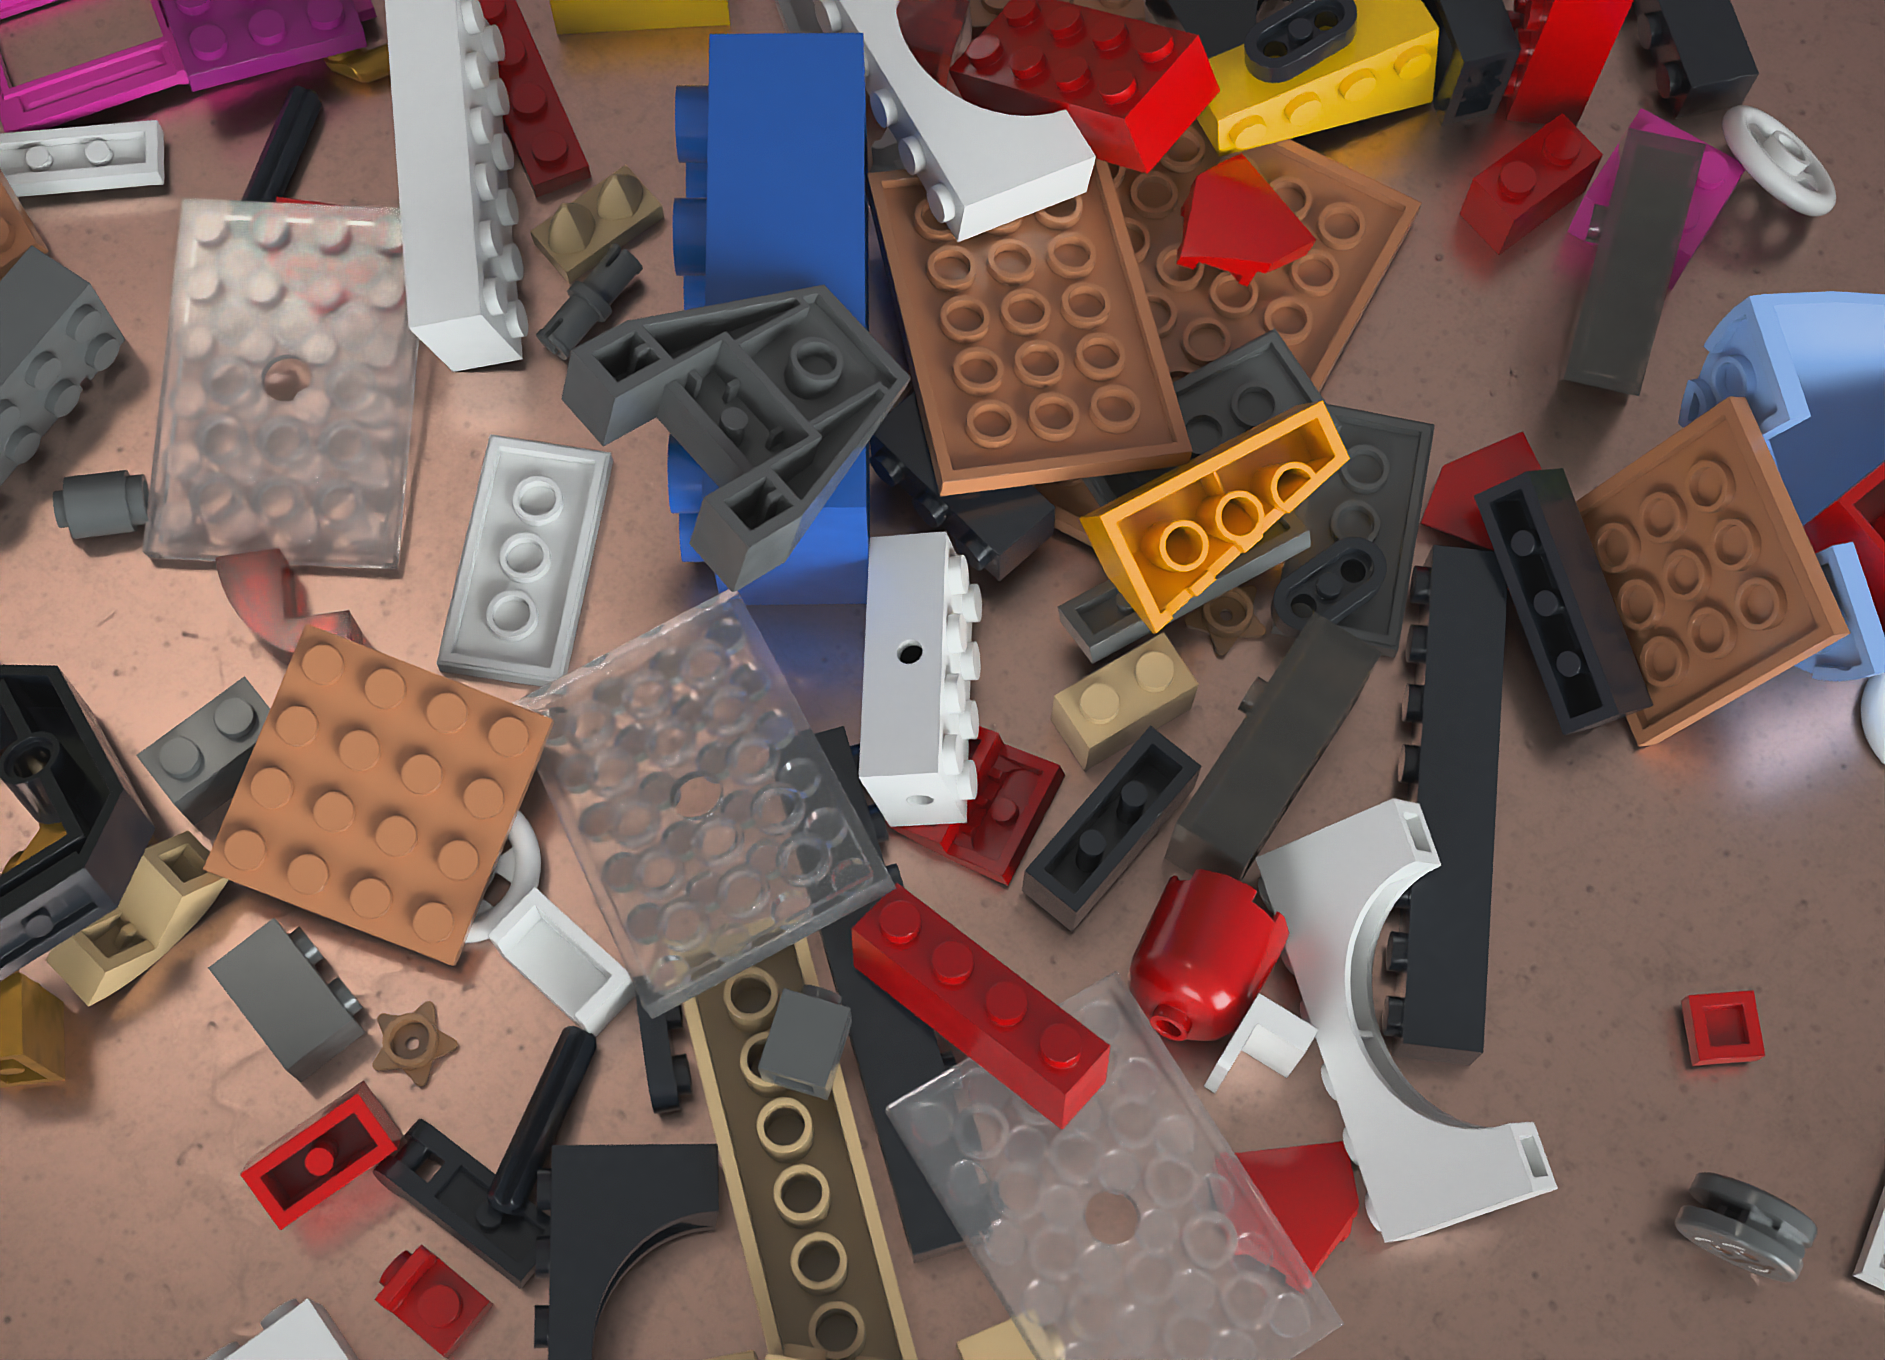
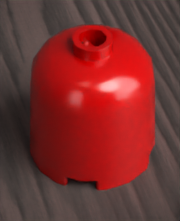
(1204, 956)

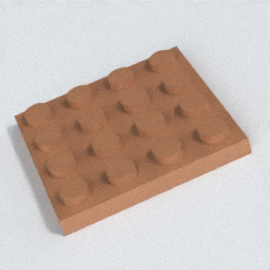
(1708, 569)
(379, 795)

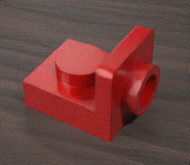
(432, 1299)

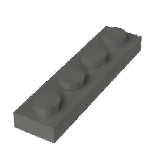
(1106, 622)

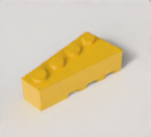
(1378, 73)

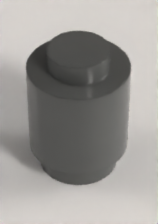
(101, 503)

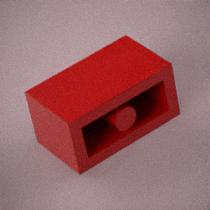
(1530, 183)
(321, 1155)

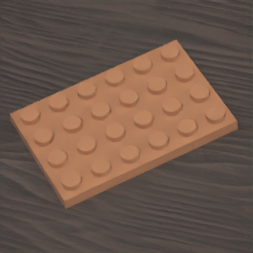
(1028, 341)

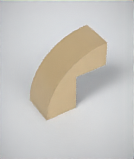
(154, 914)

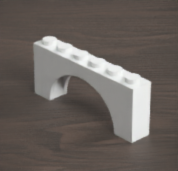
(972, 161)
(1413, 1157)

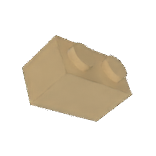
(1123, 701)

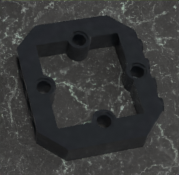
(70, 776)

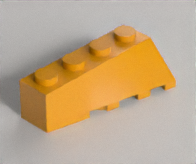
(1194, 520)

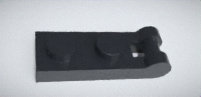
(459, 1202)

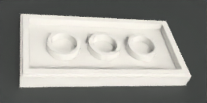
(525, 561)

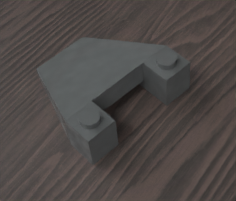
(761, 395)

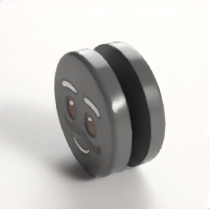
(1747, 1227)

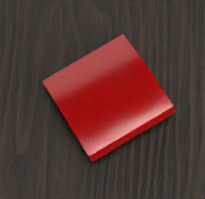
(1003, 818)

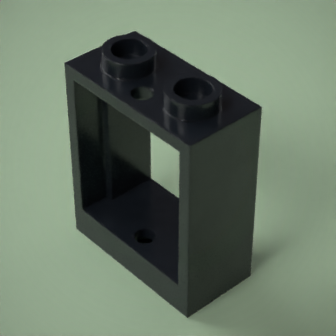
(1473, 57)

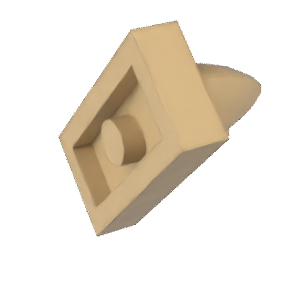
(588, 226)

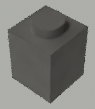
(806, 1041)

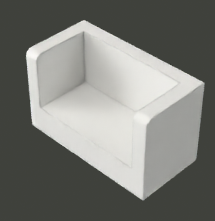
(563, 962)

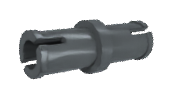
(589, 301)

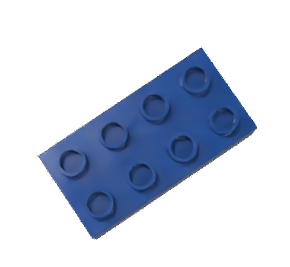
(768, 211)

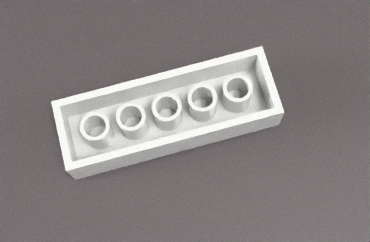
(455, 182)

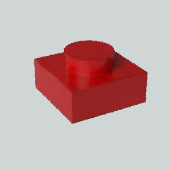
(1723, 1028)

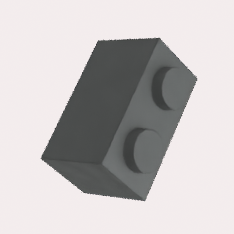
(208, 751)
(288, 999)

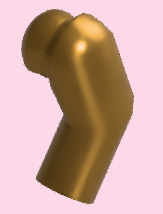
(361, 63)

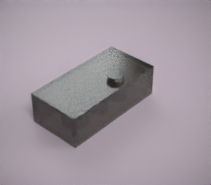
(1631, 262)
(1272, 750)

